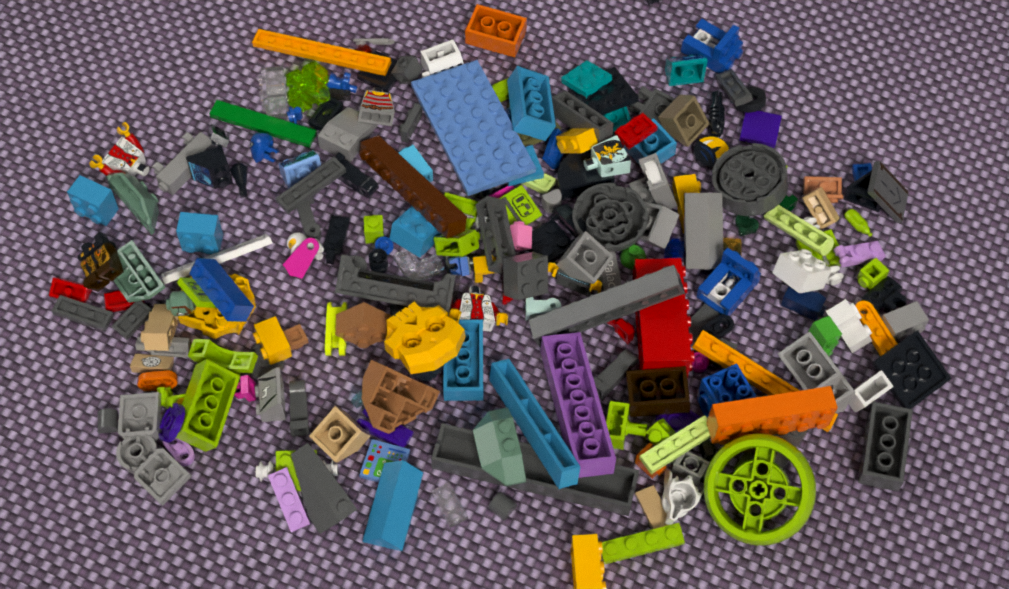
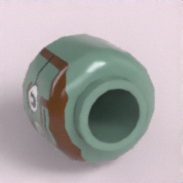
(180, 304)

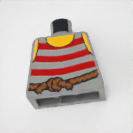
(377, 107)

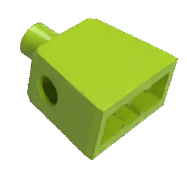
(465, 243)

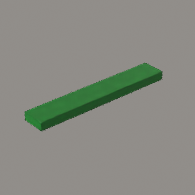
(263, 123)

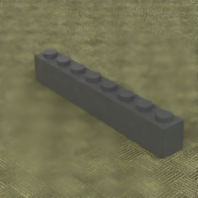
(609, 304)

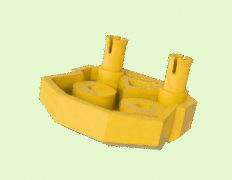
(214, 323)
(430, 331)

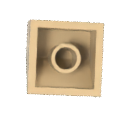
(339, 435)

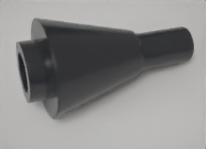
(239, 172)

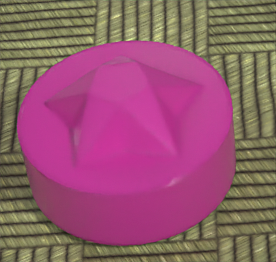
(700, 362)

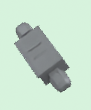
(690, 459)

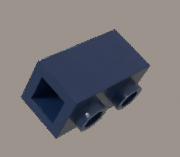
(806, 304)

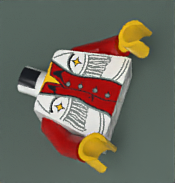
(124, 157)
(477, 307)

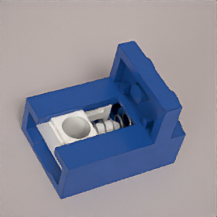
(716, 45)
(739, 273)

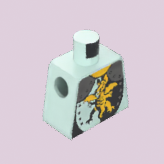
(609, 158)

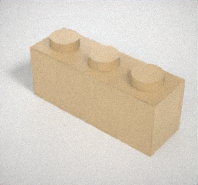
(159, 329)

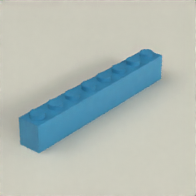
(534, 424)

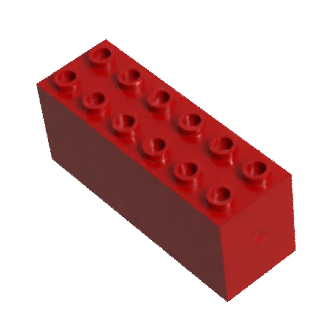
(664, 327)

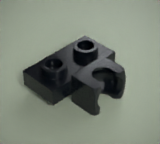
(886, 295)

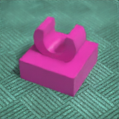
(247, 388)

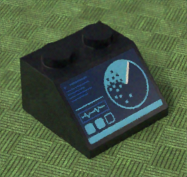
(210, 168)

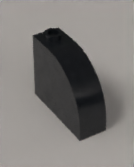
(575, 179)

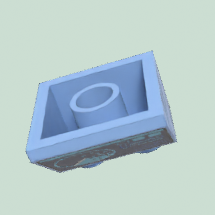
(299, 167)

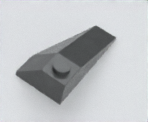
(321, 492)

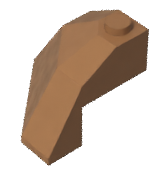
(393, 397)

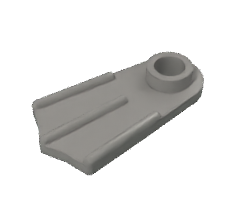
(381, 41)

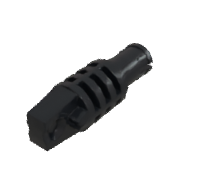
(716, 115)

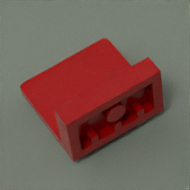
(636, 130)

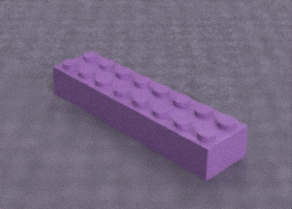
(577, 403)

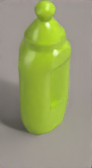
(857, 222)

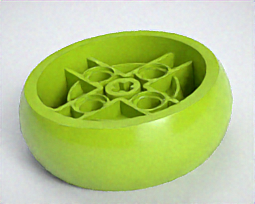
(771, 506)

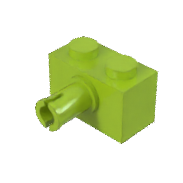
(620, 426)

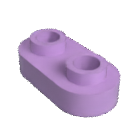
(180, 449)

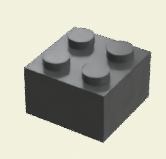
(525, 275)

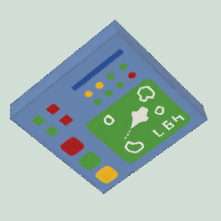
(377, 455)

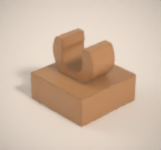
(296, 337)

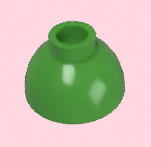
(629, 255)

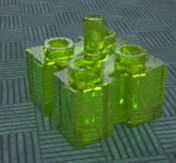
(307, 86)

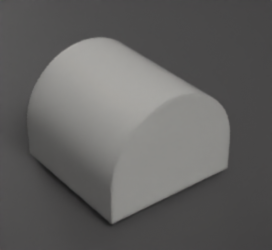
(551, 200)

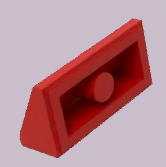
(69, 289)

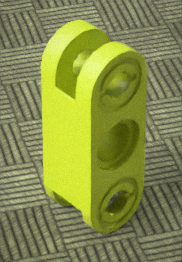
(331, 340)

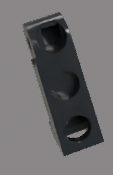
(356, 179)

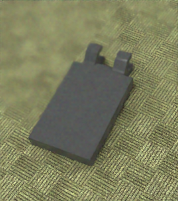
(654, 103)

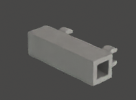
(177, 171)

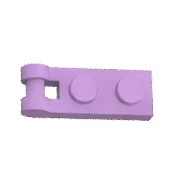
(859, 253)

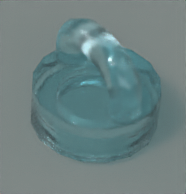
(357, 400)

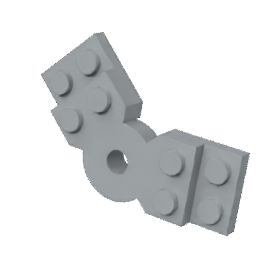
(139, 428)

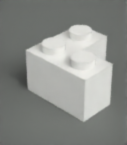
(848, 321)

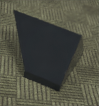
(858, 193)

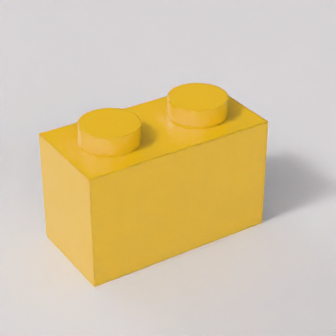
(576, 140)
(272, 340)

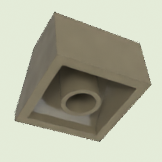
(684, 119)

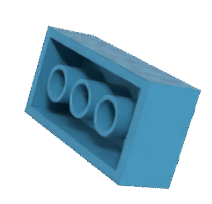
(531, 103)
(465, 372)

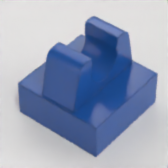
(461, 265)

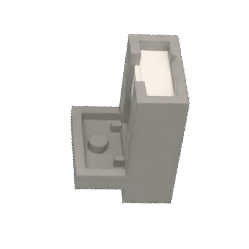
(654, 186)

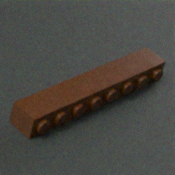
(413, 187)

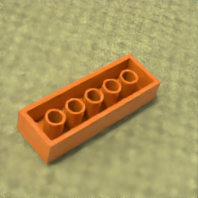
(772, 414)

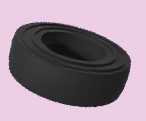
(755, 105)

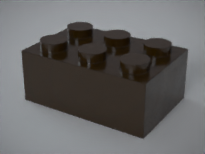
(658, 391)

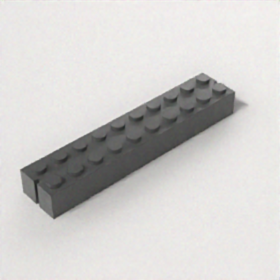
(603, 492)

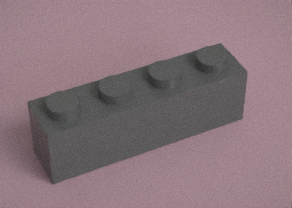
(579, 115)

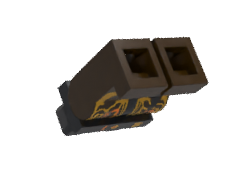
(98, 261)

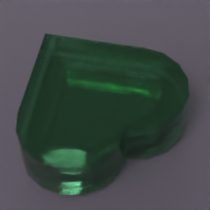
(746, 225)

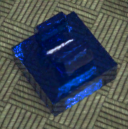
(674, 249)

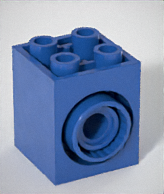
(723, 387)

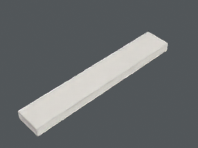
(221, 256)

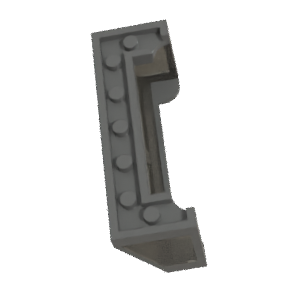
(358, 282)

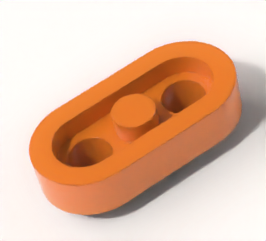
(152, 380)

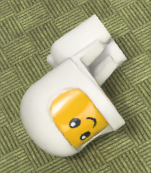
(297, 238)

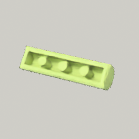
(800, 230)

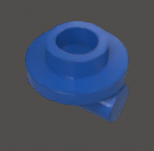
(295, 114)
(385, 244)

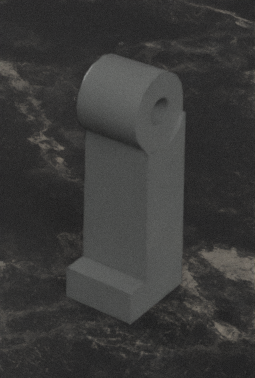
(307, 220)
(614, 373)
(298, 409)

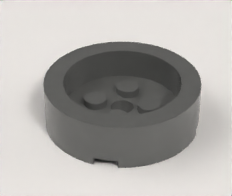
(751, 194)

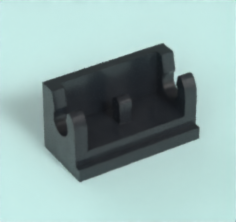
(564, 215)

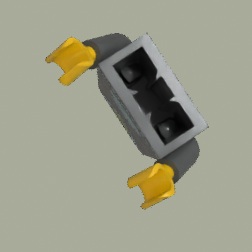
(574, 284)

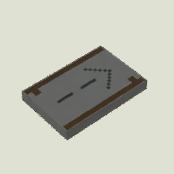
(888, 191)

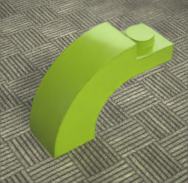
(234, 361)

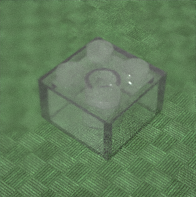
(273, 91)

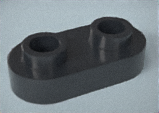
(714, 328)

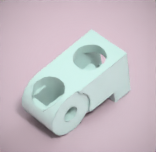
(537, 307)

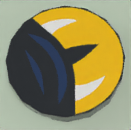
(709, 150)

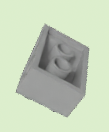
(344, 134)

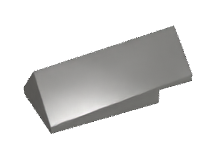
(703, 230)
(815, 369)

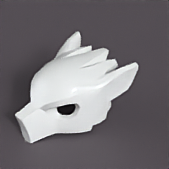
(678, 496)

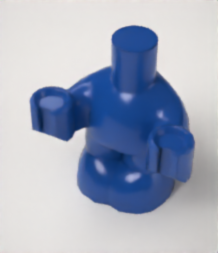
(341, 83)

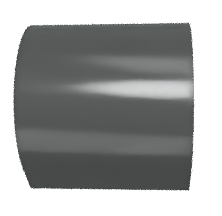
(107, 420)
(502, 506)

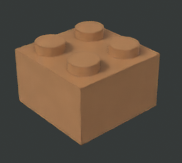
(362, 325)

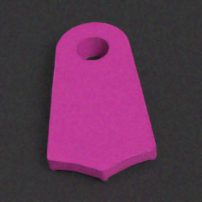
(301, 258)

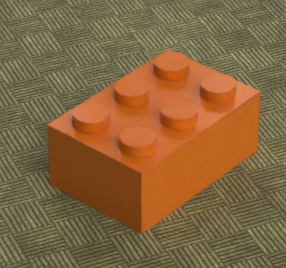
(495, 30)

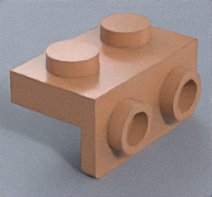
(831, 186)

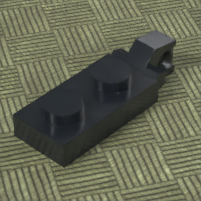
(336, 237)

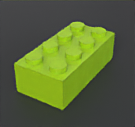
(207, 404)

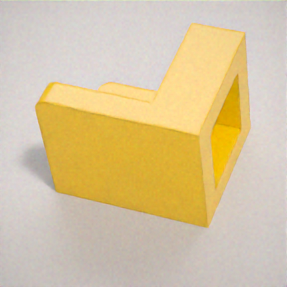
(481, 268)

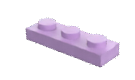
(289, 499)

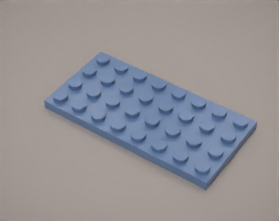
(473, 127)

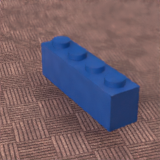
(221, 290)

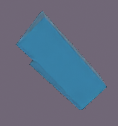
(393, 505)

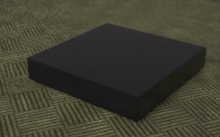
(376, 80)

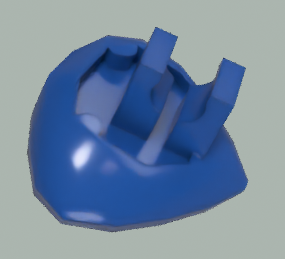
(261, 146)

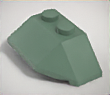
(136, 198)
(139, 278)
(499, 447)

